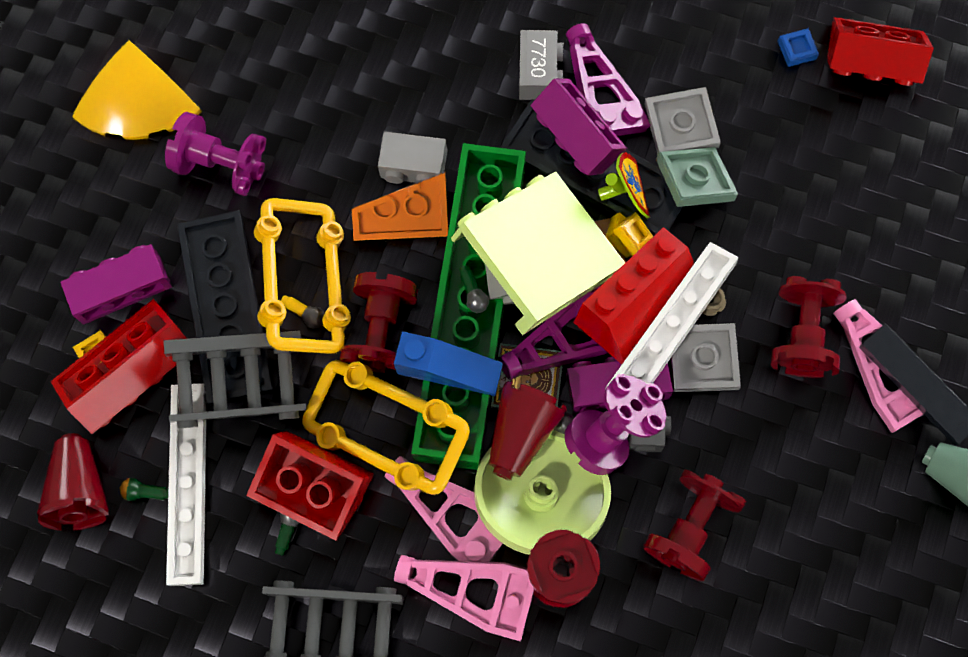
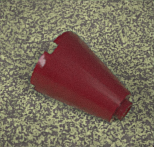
(521, 428)
(72, 487)

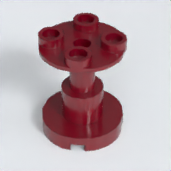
(381, 310)
(806, 350)
(688, 535)
(563, 568)

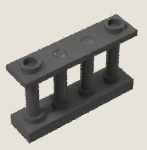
(216, 350)
(284, 589)

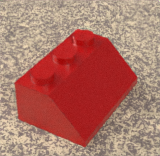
(879, 51)
(309, 484)

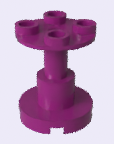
(196, 147)
(602, 437)

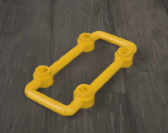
(273, 310)
(434, 412)

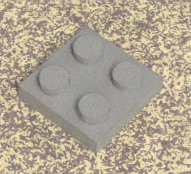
(682, 121)
(707, 360)

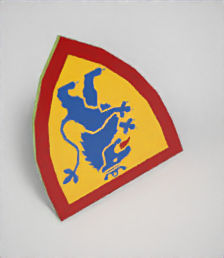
(627, 182)

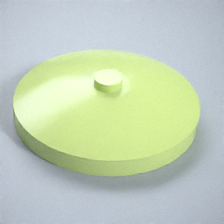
(546, 498)

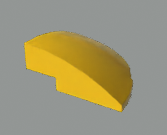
(132, 98)

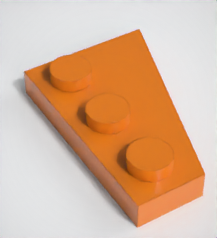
(406, 213)

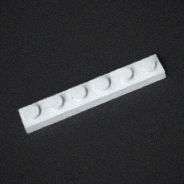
(679, 314)
(186, 495)

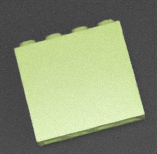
(541, 248)

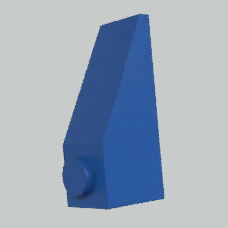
(446, 364)

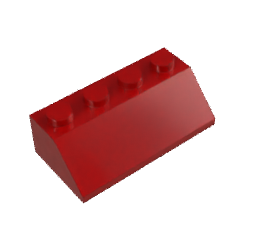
(635, 295)
(129, 365)

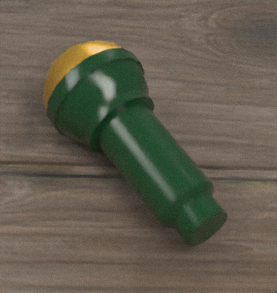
(133, 489)

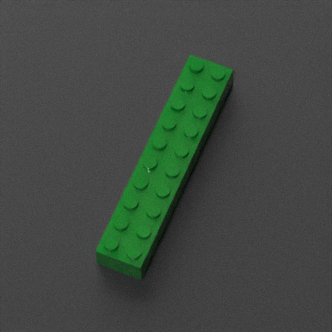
(482, 177)

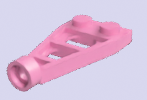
(894, 406)
(476, 545)
(511, 602)

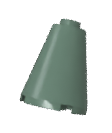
(949, 468)

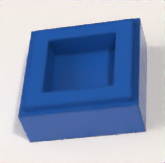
(798, 47)

